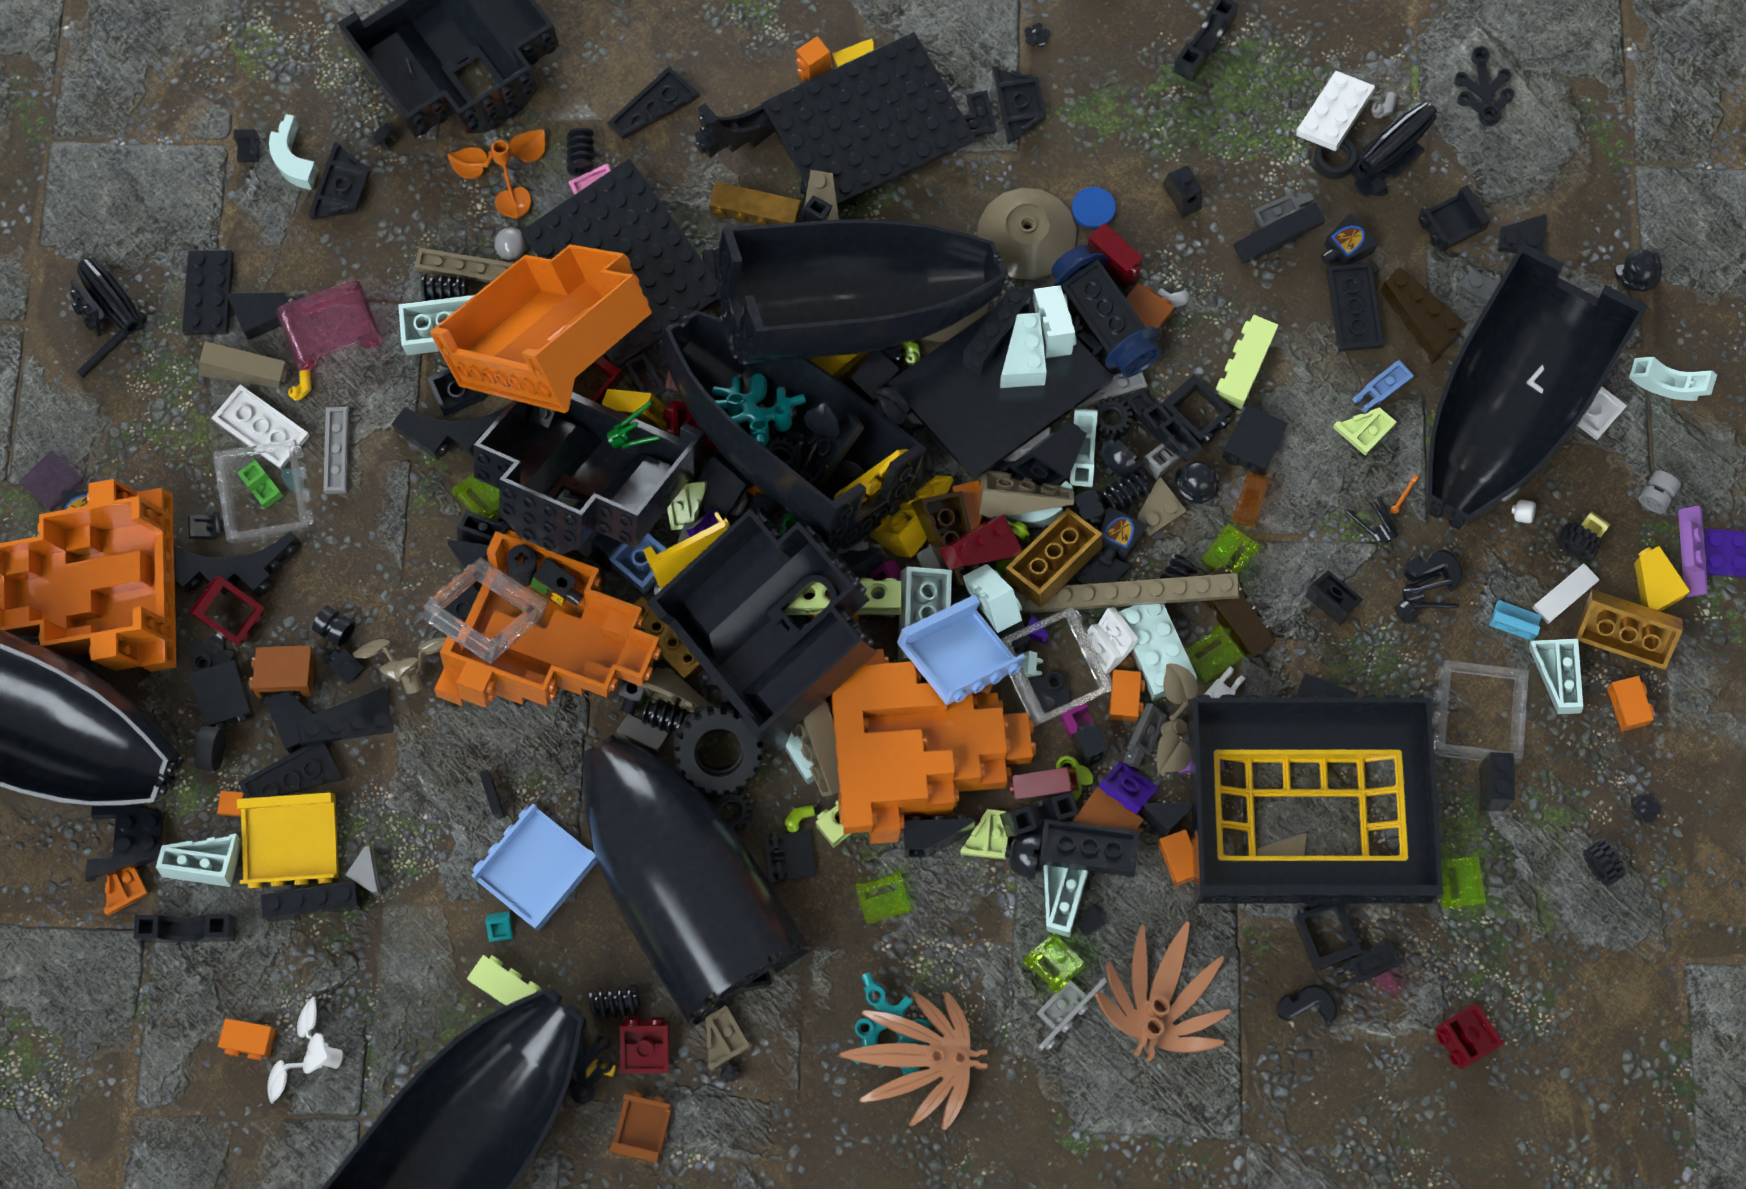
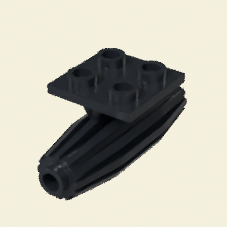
(1397, 144)
(103, 299)

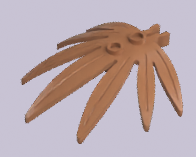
(1153, 1017)
(944, 1057)

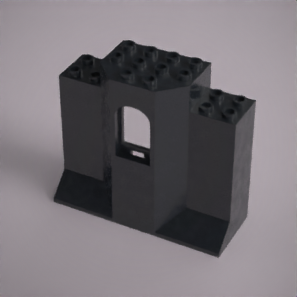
(443, 40)
(623, 486)
(732, 615)

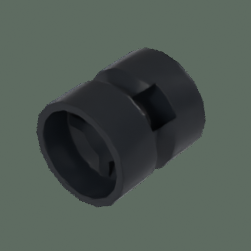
(336, 627)

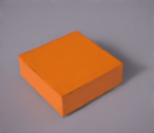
(228, 803)

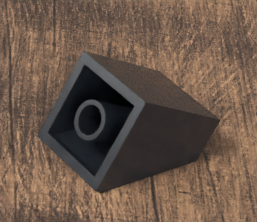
(1052, 457)

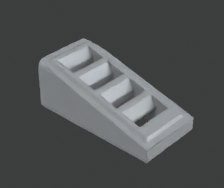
(1155, 465)

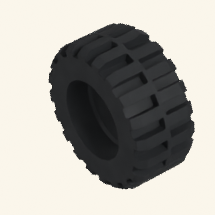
(716, 778)

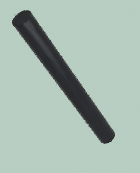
(106, 349)

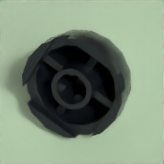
(1119, 458)
(1024, 854)

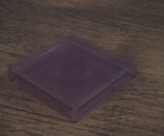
(48, 480)

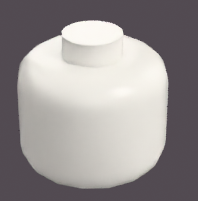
(1524, 511)

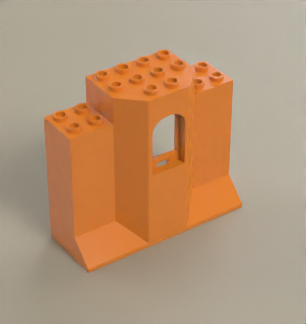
(542, 325)

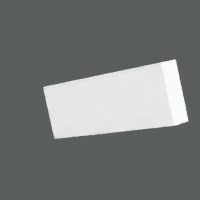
(1566, 593)

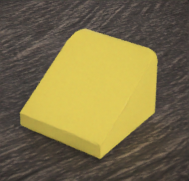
(1595, 524)

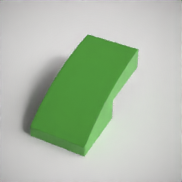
(260, 484)

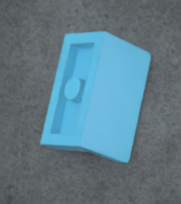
(1515, 620)

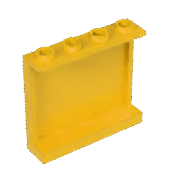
(673, 560)
(289, 839)

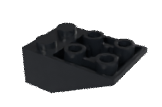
(928, 837)

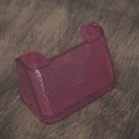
(328, 323)

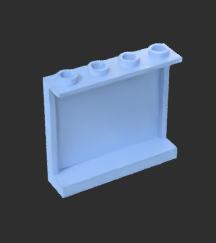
(958, 651)
(534, 867)

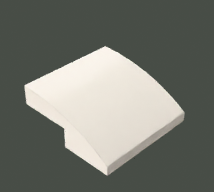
(1112, 639)

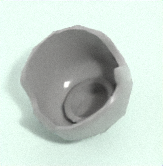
(510, 243)

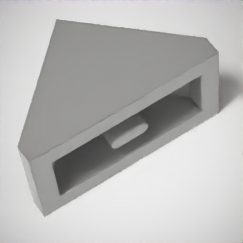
(365, 871)

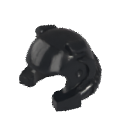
(1640, 270)
(1196, 482)

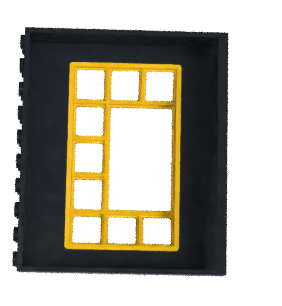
(1321, 733)

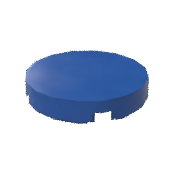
(1093, 207)

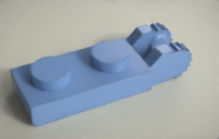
(1384, 385)

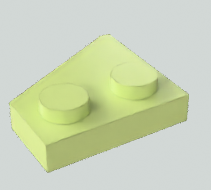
(1366, 430)
(686, 505)
(988, 837)

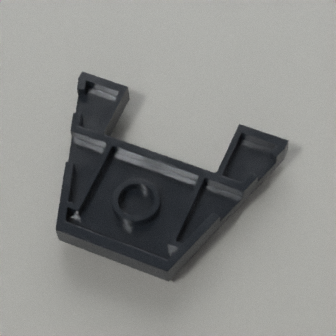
(135, 839)

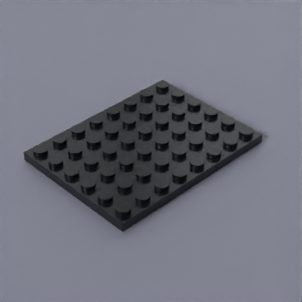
(870, 119)
(628, 218)

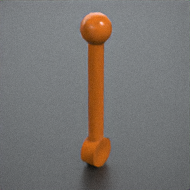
(1395, 509)

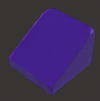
(1039, 635)

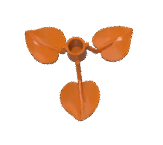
(471, 160)

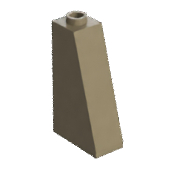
(240, 366)

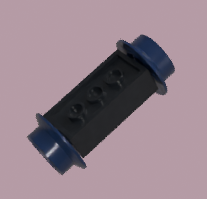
(1106, 311)

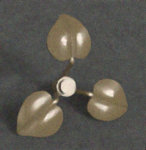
(404, 668)
(1178, 687)

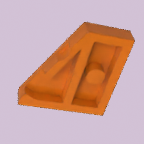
(123, 890)

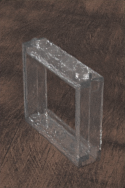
(226, 496)
(500, 584)
(1093, 659)
(1518, 709)

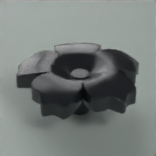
(1036, 35)
(1645, 808)

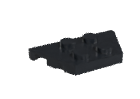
(1018, 101)
(340, 185)

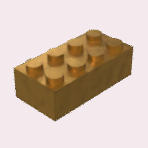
(1054, 557)
(1629, 629)

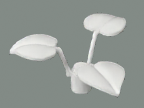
(317, 1054)

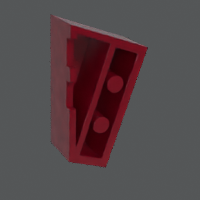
(983, 544)

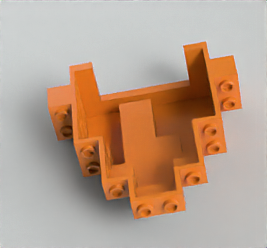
(97, 579)
(565, 649)
(911, 752)

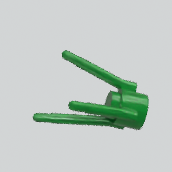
(620, 434)

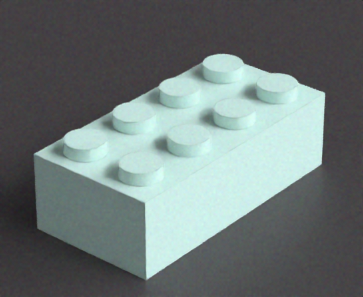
(420, 318)
(923, 594)
(1156, 645)

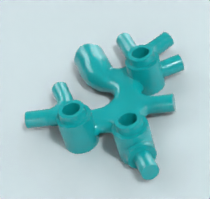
(744, 406)
(882, 1005)

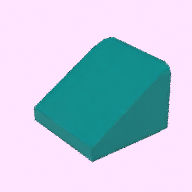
(499, 926)

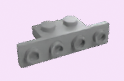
(1063, 1007)

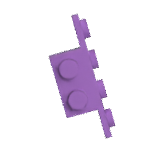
(1693, 550)

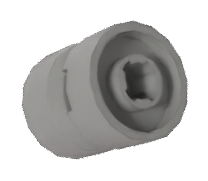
(1659, 492)

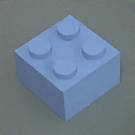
(633, 565)

